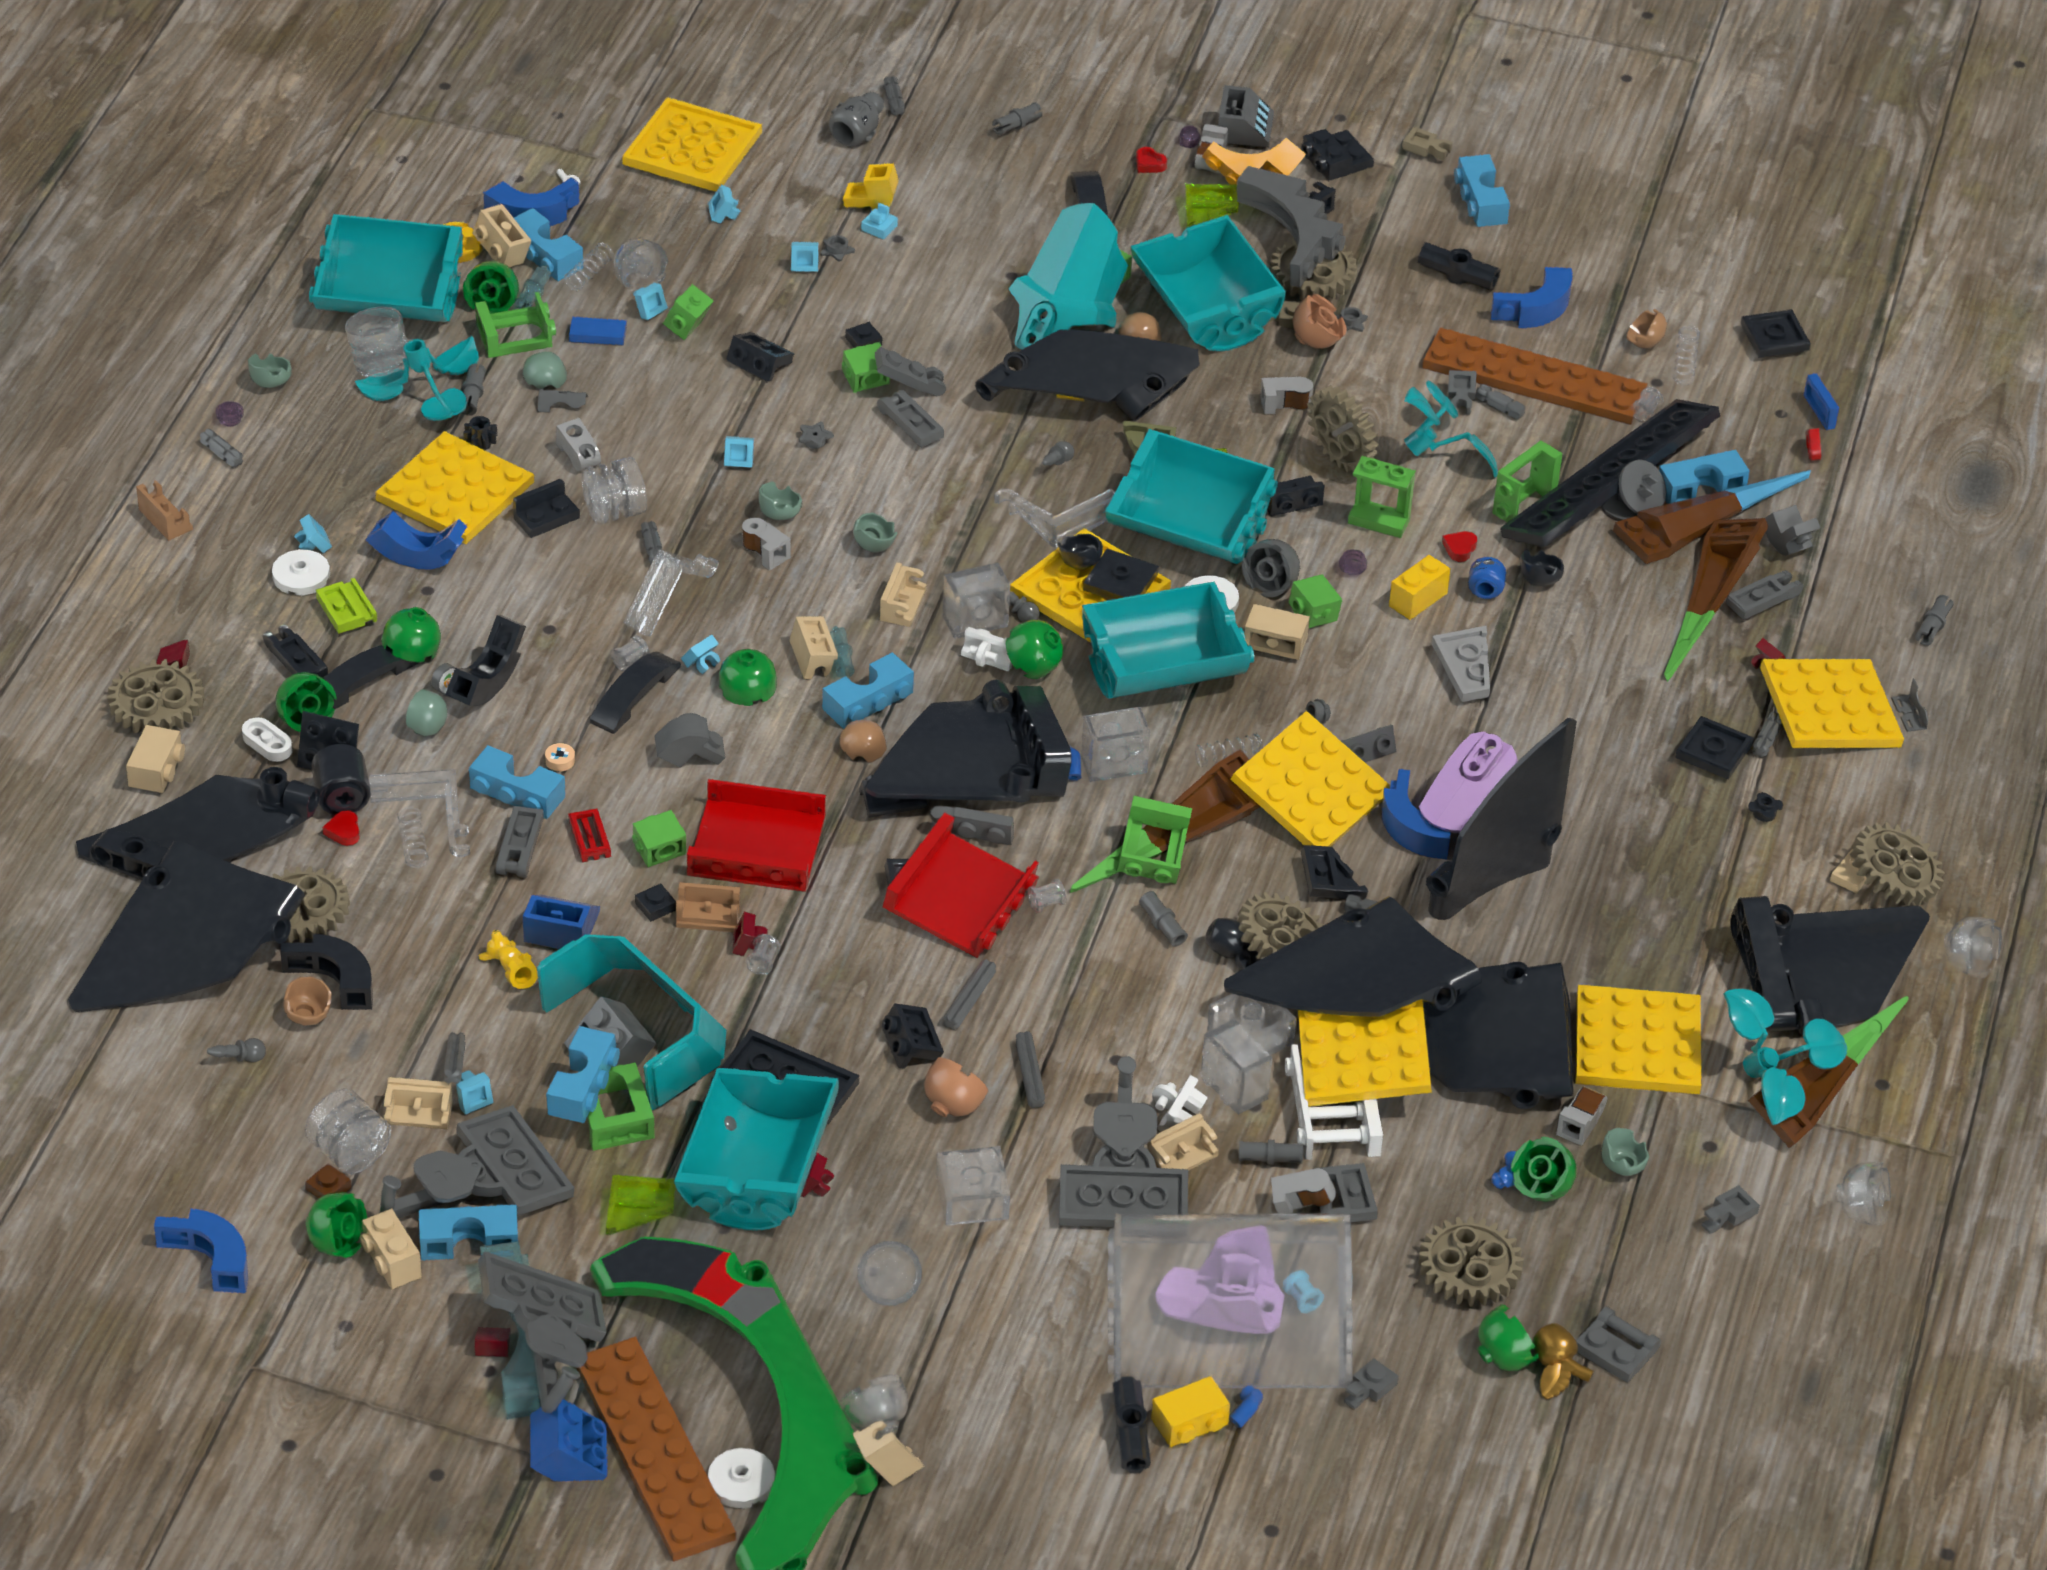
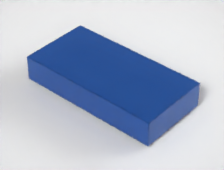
(597, 331)
(1821, 401)

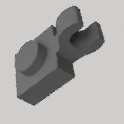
(1733, 1206)
(1370, 1381)

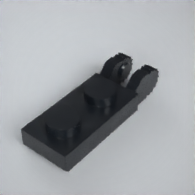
(294, 652)

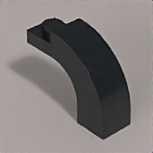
(492, 668)
(337, 960)

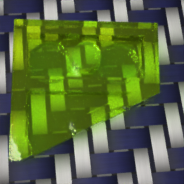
(1209, 202)
(638, 1201)

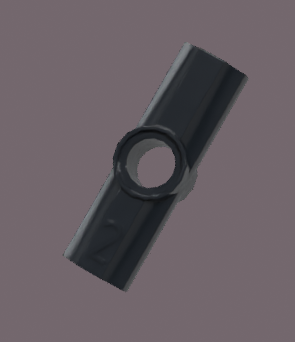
(1459, 266)
(1131, 1424)

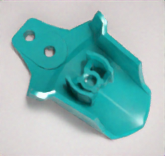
(1071, 276)

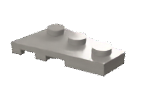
(1465, 661)

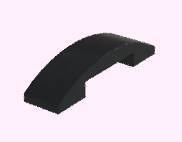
(1089, 188)
(363, 669)
(630, 687)

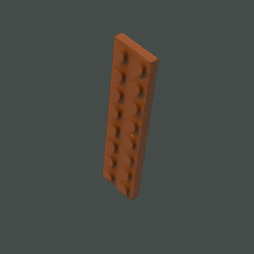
(1535, 375)
(655, 1450)

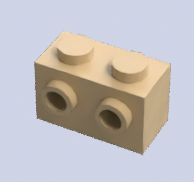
(501, 236)
(1276, 631)
(155, 759)
(391, 1249)

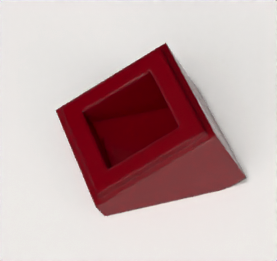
(175, 652)
(492, 1341)

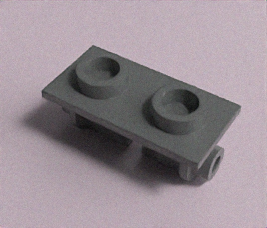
(1373, 743)

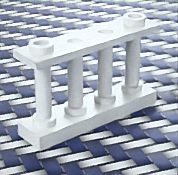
(1365, 1110)

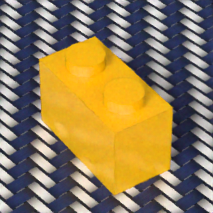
(1419, 587)
(1190, 1411)

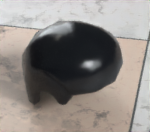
(1081, 551)
(1541, 568)

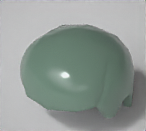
(544, 370)
(269, 371)
(779, 503)
(874, 532)
(426, 713)
(1623, 1153)

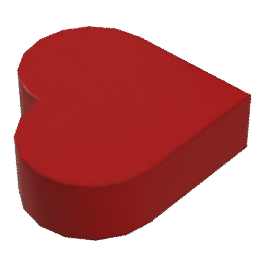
(1149, 161)
(1813, 444)
(1460, 545)
(343, 828)

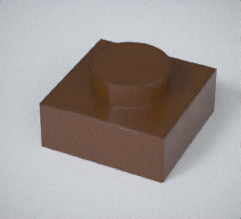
(327, 1181)

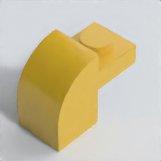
(877, 187)

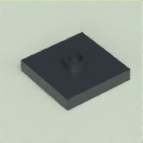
(1775, 333)
(1120, 576)
(1714, 747)

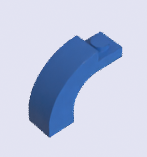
(550, 204)
(1538, 306)
(412, 547)
(1407, 823)
(213, 1237)

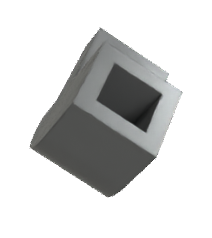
(1789, 532)
(686, 737)

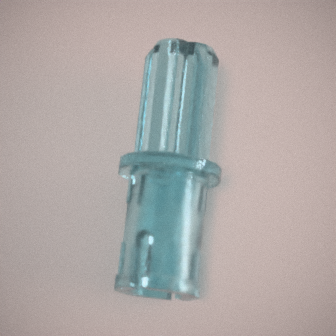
(532, 285)
(844, 652)

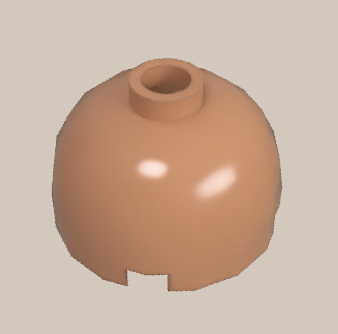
(1316, 323)
(953, 1090)

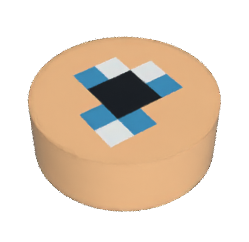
(560, 757)

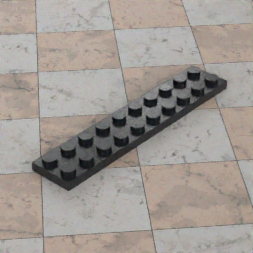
(1600, 477)

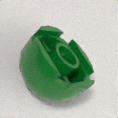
(491, 283)
(412, 635)
(1034, 648)
(747, 677)
(304, 693)
(1543, 1169)
(336, 1224)
(1504, 1341)

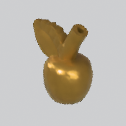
(1555, 1351)

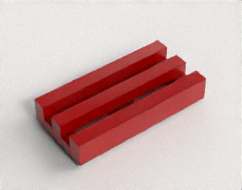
(593, 850)

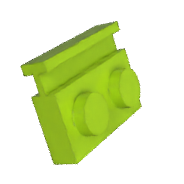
(346, 605)

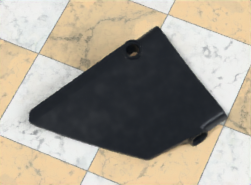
(979, 750)
(1510, 828)
(186, 930)
(1823, 962)
(1360, 967)
(1506, 1035)

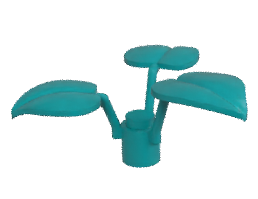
(418, 357)
(1424, 435)
(1781, 1093)

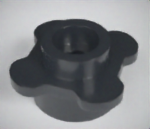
(1765, 807)

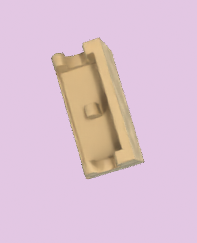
(902, 596)
(813, 645)
(418, 1103)
(1184, 1144)
(887, 1454)

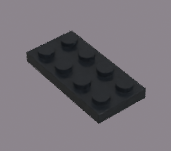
(766, 1054)

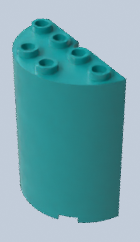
(389, 266)
(1212, 283)
(1194, 497)
(1164, 640)
(760, 1168)

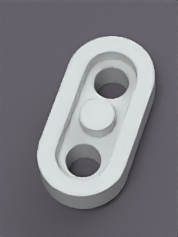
(267, 739)

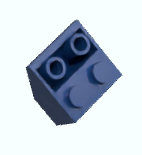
(557, 920)
(568, 1444)

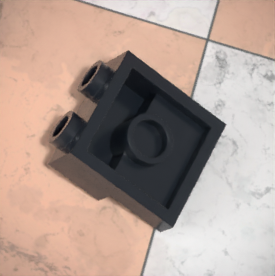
(1335, 153)

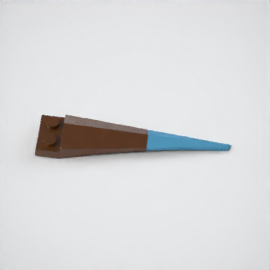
(1669, 527)

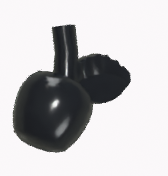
(1226, 941)

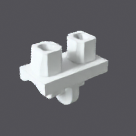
(986, 649)
(1167, 1097)

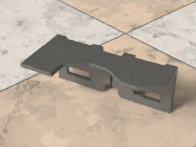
(549, 397)
(1908, 709)

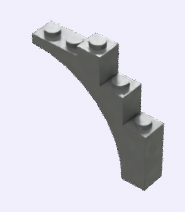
(1303, 217)

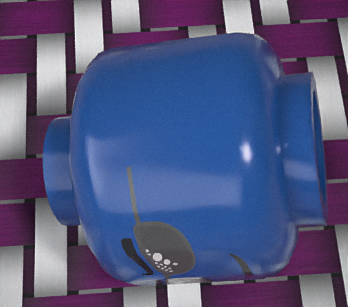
(1487, 577)

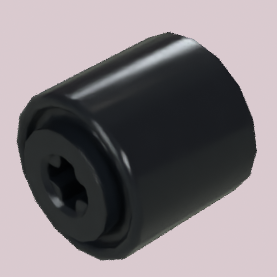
(341, 778)

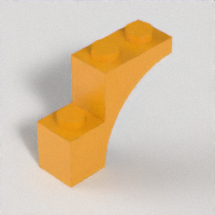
(1280, 159)

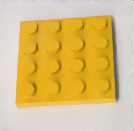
(692, 144)
(454, 483)
(1060, 591)
(1831, 703)
(1311, 783)
(1638, 1039)
(1364, 1055)

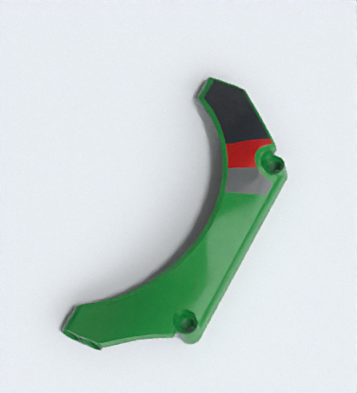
(817, 1441)

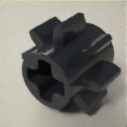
(480, 432)

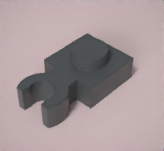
(1462, 388)

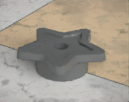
(837, 247)
(1353, 318)
(815, 435)

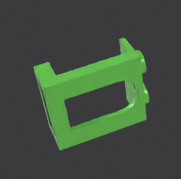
(536, 315)
(1542, 479)
(1378, 516)
(1162, 816)
(626, 1127)

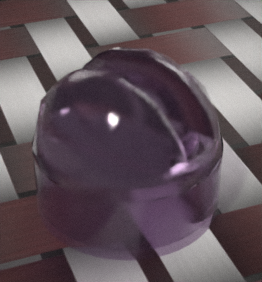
(1189, 137)

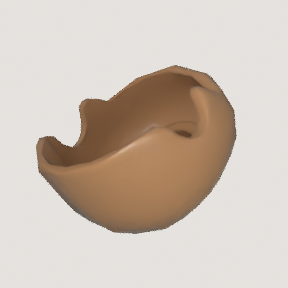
(1141, 325)
(1647, 329)
(863, 739)
(307, 1001)

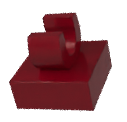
(1766, 651)
(746, 933)
(817, 1176)

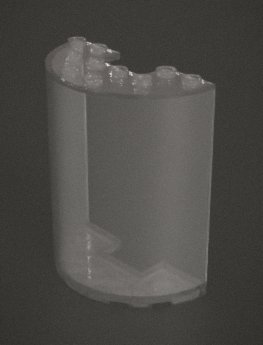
(1231, 1299)

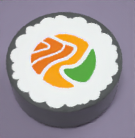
(442, 677)

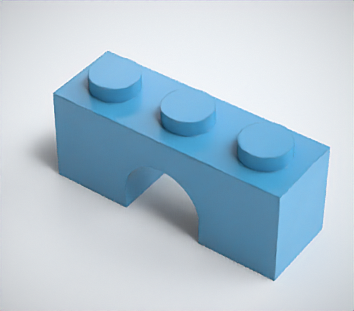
(1477, 180)
(557, 254)
(1717, 470)
(888, 682)
(494, 776)
(576, 1094)
(447, 1226)

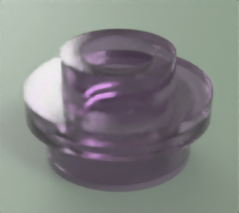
(229, 413)
(1353, 562)

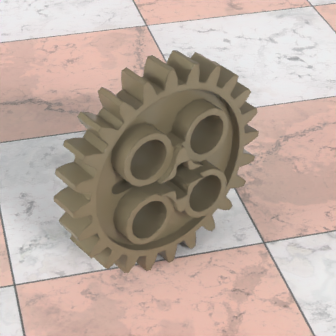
(1327, 278)
(1330, 411)
(156, 696)
(1897, 864)
(324, 902)
(1274, 923)
(1486, 1275)

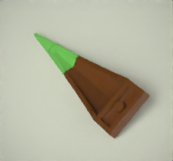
(1723, 559)
(1214, 804)
(1824, 1084)

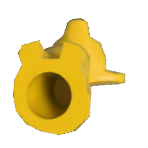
(518, 966)

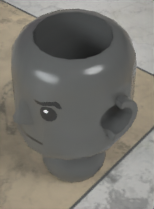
(856, 119)

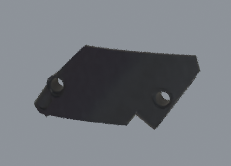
(1095, 369)
(219, 817)

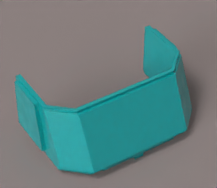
(594, 956)

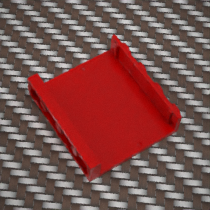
(757, 835)
(958, 890)

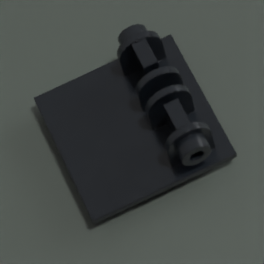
(320, 732)

